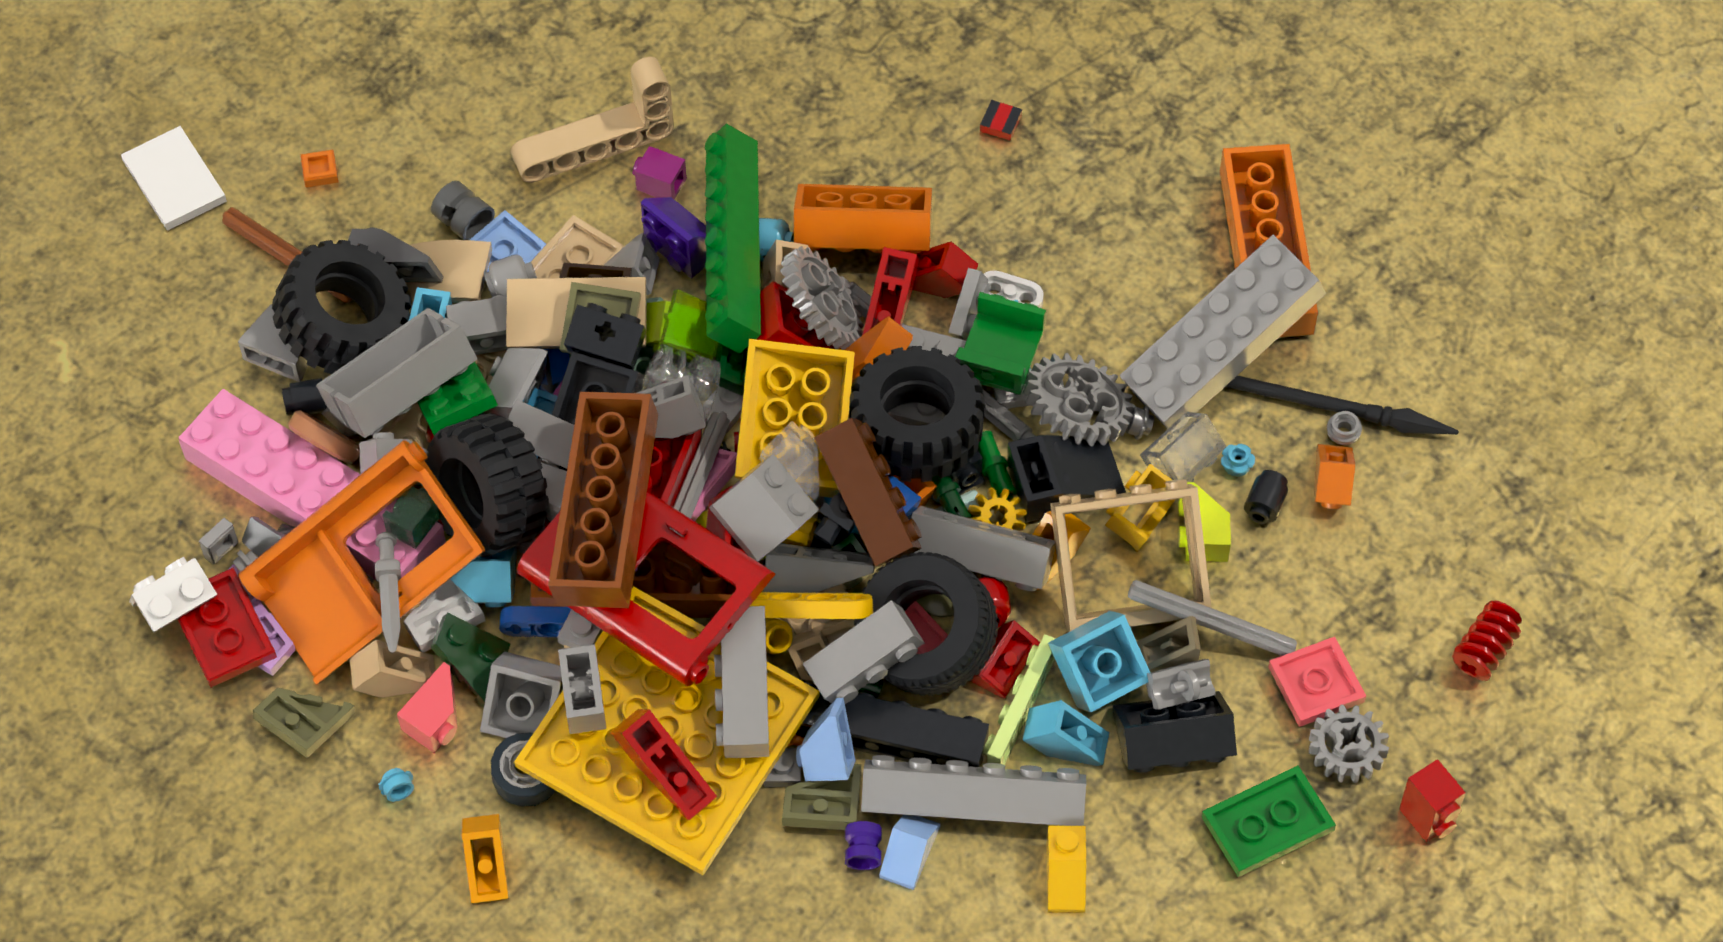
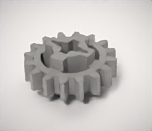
(1357, 756)

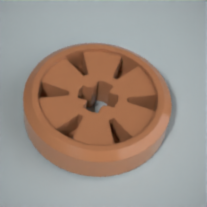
(324, 437)

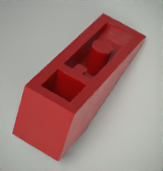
(892, 287)
(663, 762)

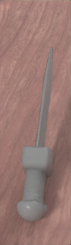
(388, 573)

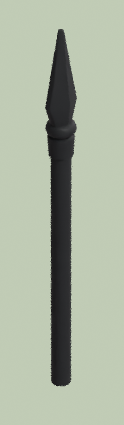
(1403, 420)

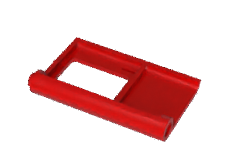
(639, 629)

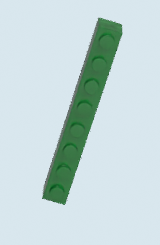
(732, 239)

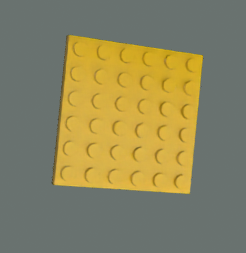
(606, 781)

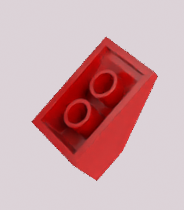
(782, 321)

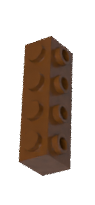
(868, 491)

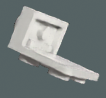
(173, 594)

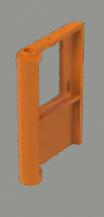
(320, 587)

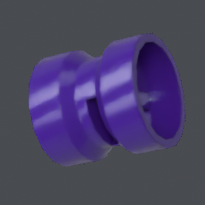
(863, 845)

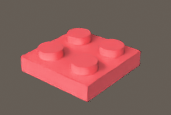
(1316, 681)

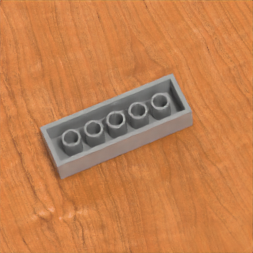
(1223, 332)

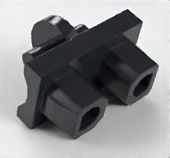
(834, 522)

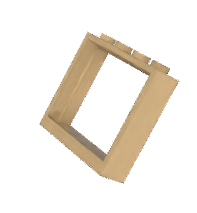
(1138, 495)

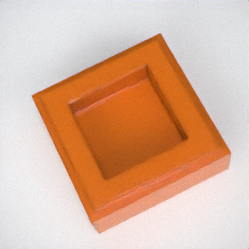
(319, 168)

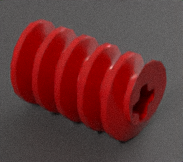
(1488, 640)

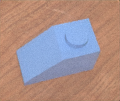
(828, 746)

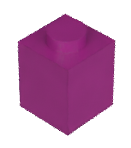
(659, 173)

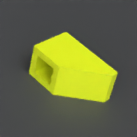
(1215, 528)

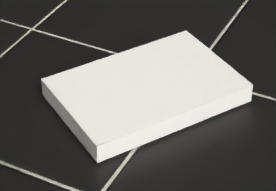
(173, 178)

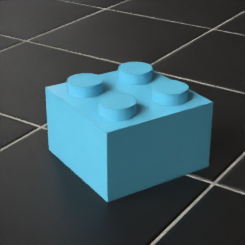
(1100, 661)

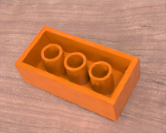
(863, 217)

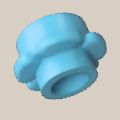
(1237, 467)
(396, 784)

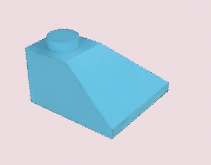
(489, 578)

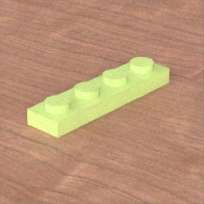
(1026, 692)

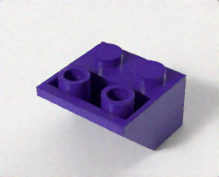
(675, 234)

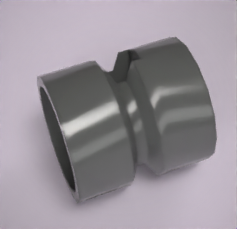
(461, 210)

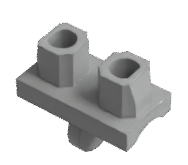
(1180, 684)

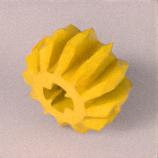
(998, 504)

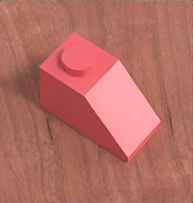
(431, 711)

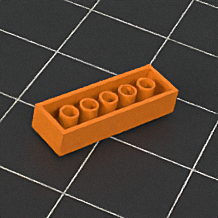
(1262, 203)

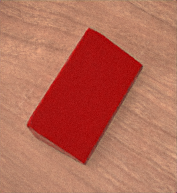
(1006, 660)

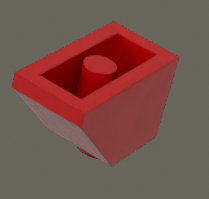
(942, 270)

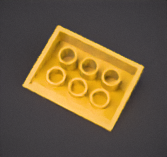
(797, 386)

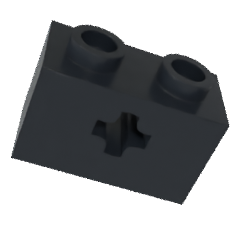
(585, 339)

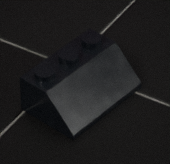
(1175, 733)

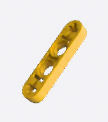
(815, 605)

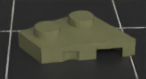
(301, 719)
(823, 803)

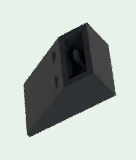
(1054, 467)

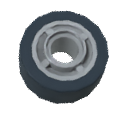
(509, 783)

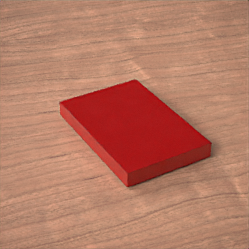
(226, 632)

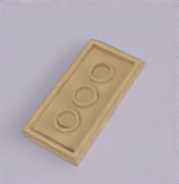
(540, 304)

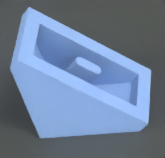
(908, 850)

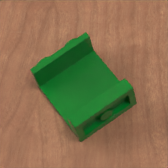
(1003, 342)

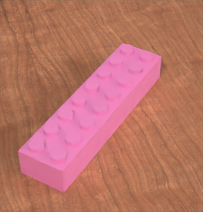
(285, 474)

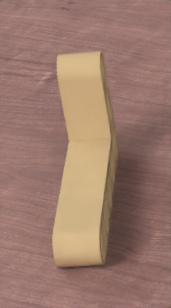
(602, 134)

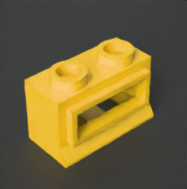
(1127, 530)

